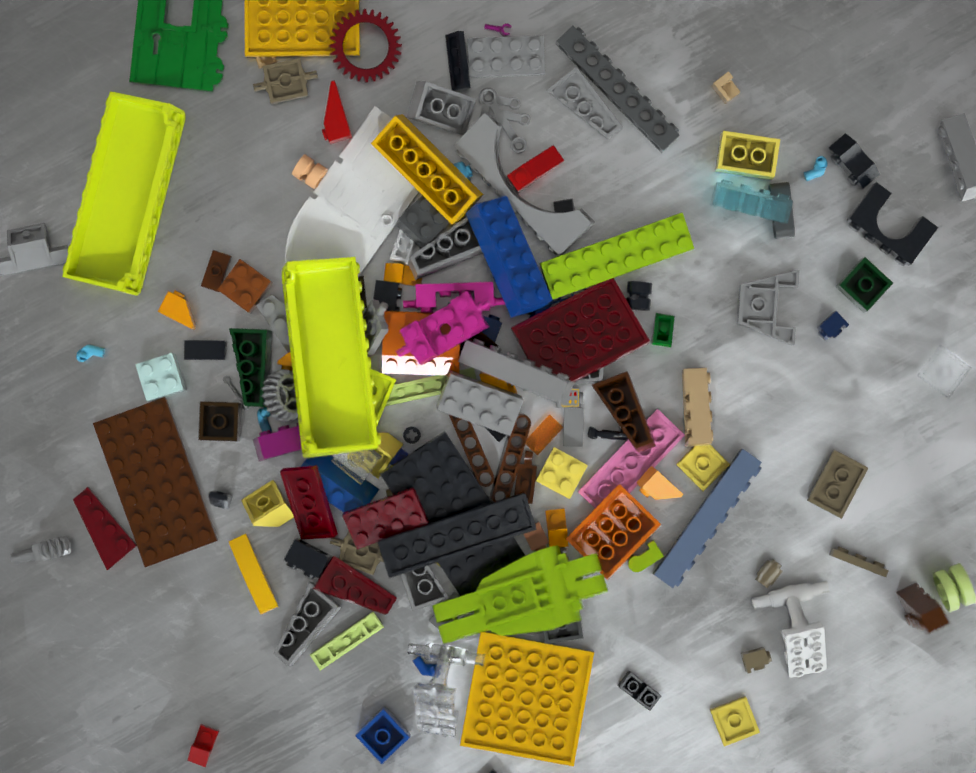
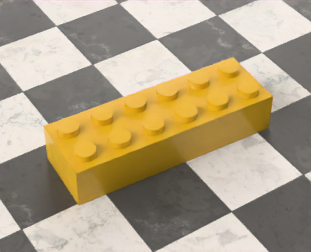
(427, 169)

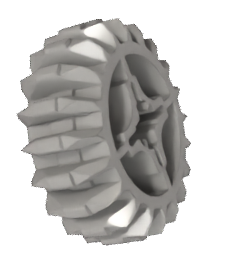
(280, 396)

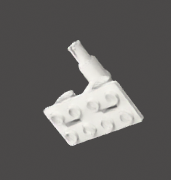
(804, 641)

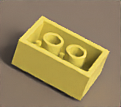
(747, 155)

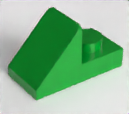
(663, 330)

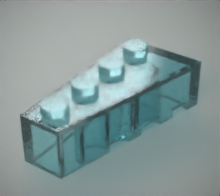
(751, 202)

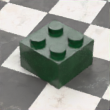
(864, 285)

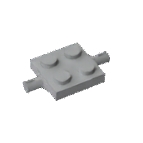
(376, 324)

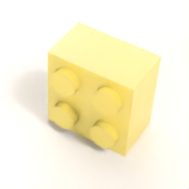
(561, 473)

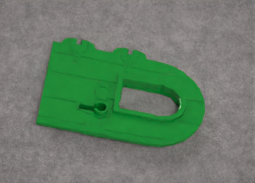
(185, 53)

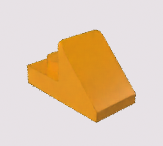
(400, 274)
(556, 527)

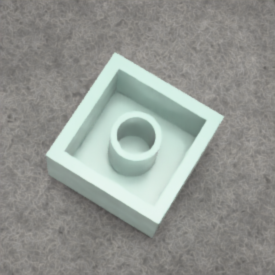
(160, 377)

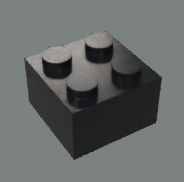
(307, 558)

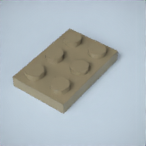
(837, 484)

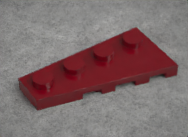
(106, 532)
(350, 585)

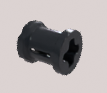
(407, 431)

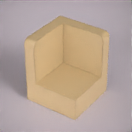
(726, 88)

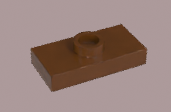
(216, 270)

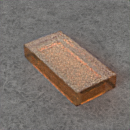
(543, 435)

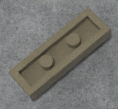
(859, 560)

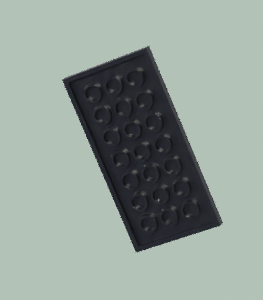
(444, 490)

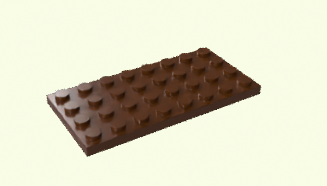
(155, 482)

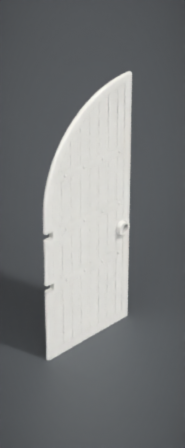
(354, 202)

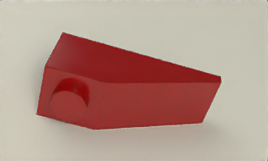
(335, 119)
(534, 169)

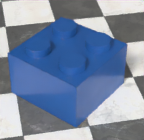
(383, 735)

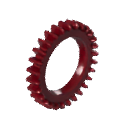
(344, 62)

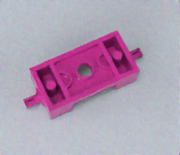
(426, 294)
(425, 336)

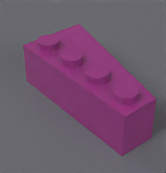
(277, 443)

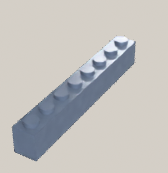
(707, 518)

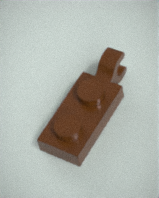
(526, 477)

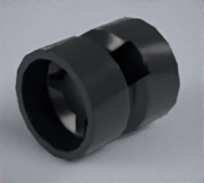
(640, 289)

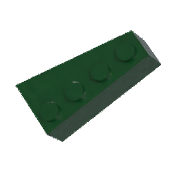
(253, 363)

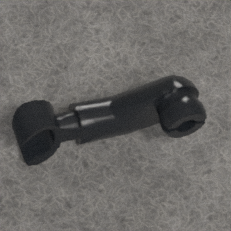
(593, 433)

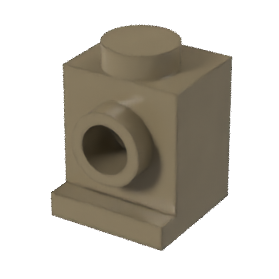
(755, 659)

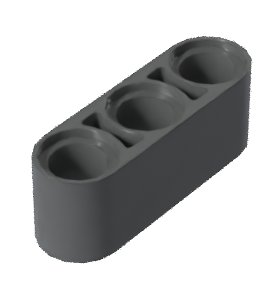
(782, 230)

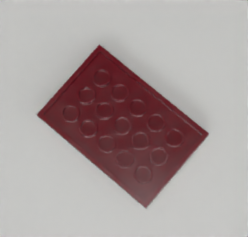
(582, 332)

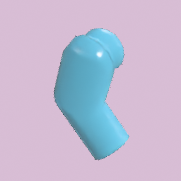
(818, 169)
(88, 351)
(263, 422)

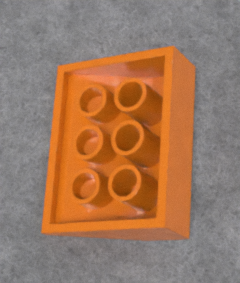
(407, 364)
(614, 530)

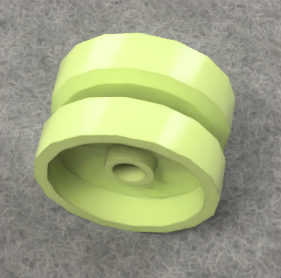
(954, 587)

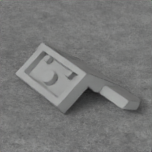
(30, 250)

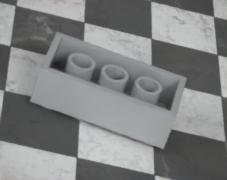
(479, 402)

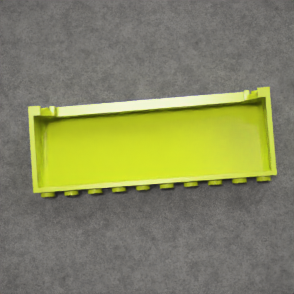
(124, 193)
(323, 328)

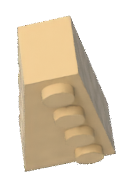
(696, 407)

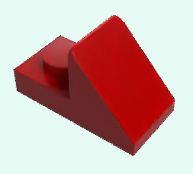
(203, 745)

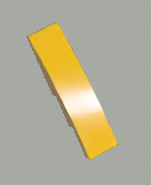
(253, 574)

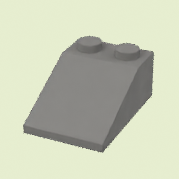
(441, 107)

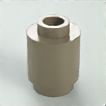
(769, 573)

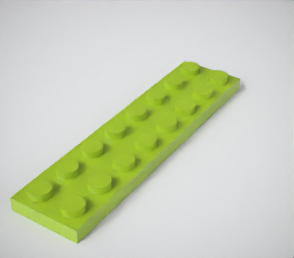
(616, 255)

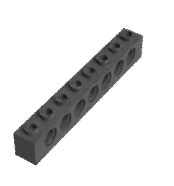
(606, 86)

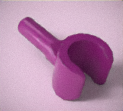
(498, 28)

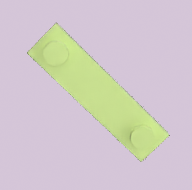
(346, 640)

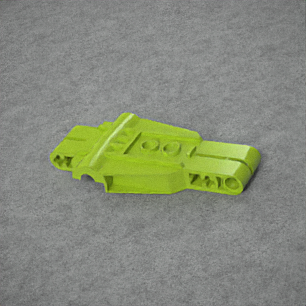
(524, 597)

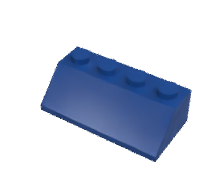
(341, 488)

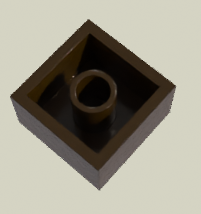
(219, 421)

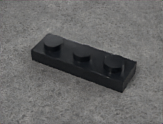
(457, 61)

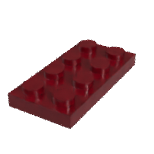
(308, 502)
(385, 518)

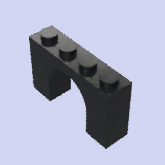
(865, 220)

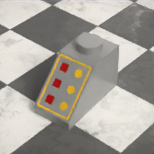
(574, 400)

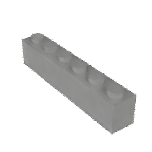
(517, 372)

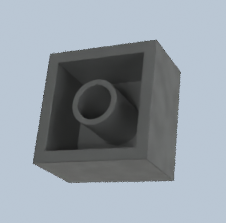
(422, 222)

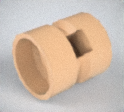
(308, 171)

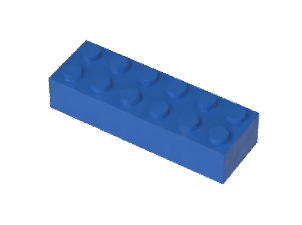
(509, 256)

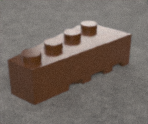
(624, 405)
(922, 610)

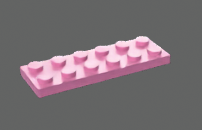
(628, 465)

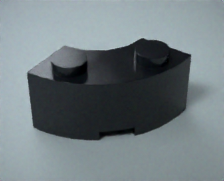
(853, 161)

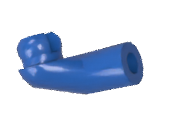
(424, 669)

